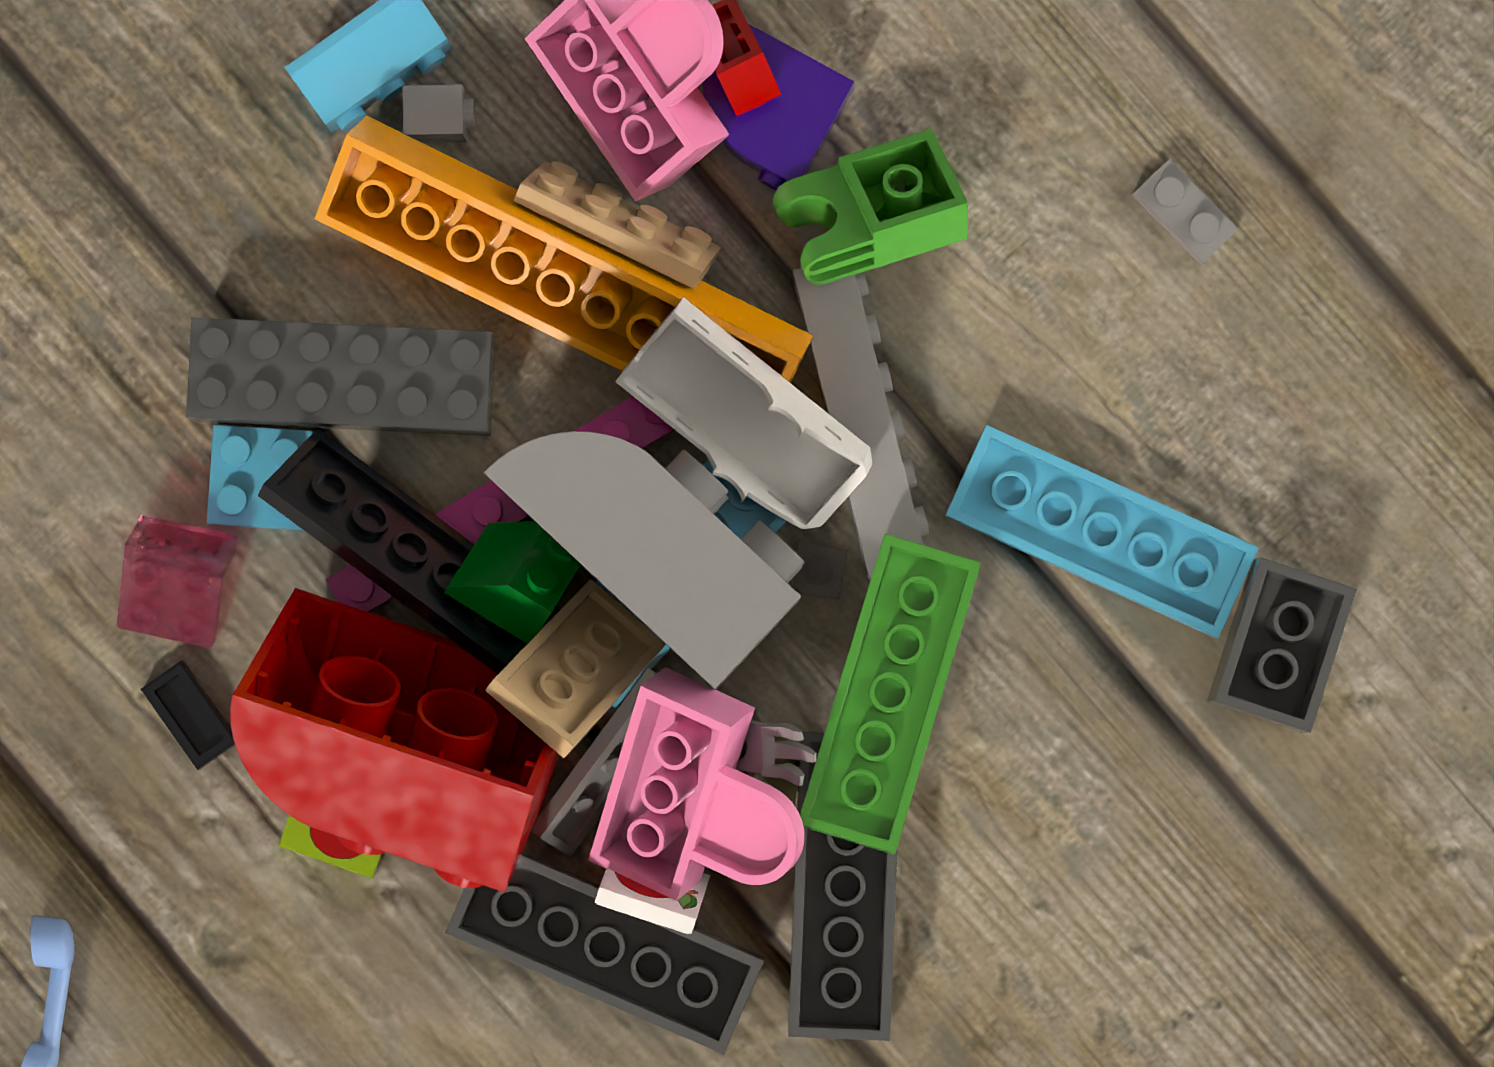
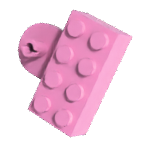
(635, 81)
(683, 801)

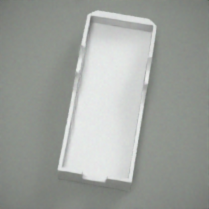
(746, 419)

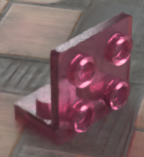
(174, 580)

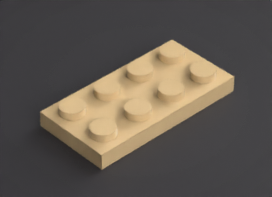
(618, 224)
(575, 668)

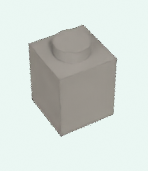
(437, 113)

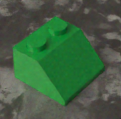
(514, 577)

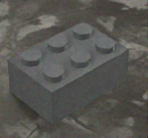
(1281, 645)

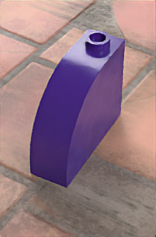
(790, 129)

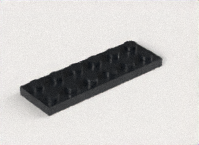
(386, 540)

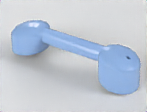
(51, 948)

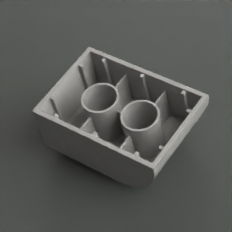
(657, 542)

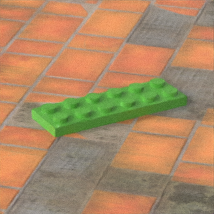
(889, 694)

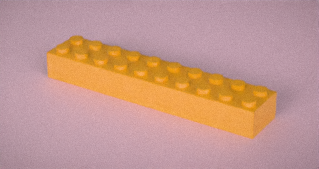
(518, 261)

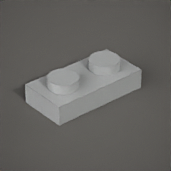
(1185, 212)

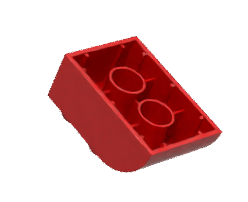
(389, 742)

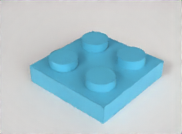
(240, 466)

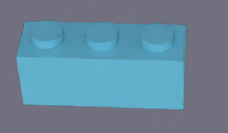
(369, 60)

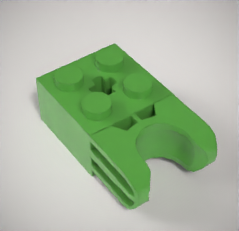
(877, 207)

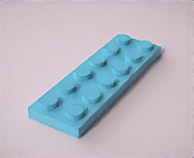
(1101, 532)

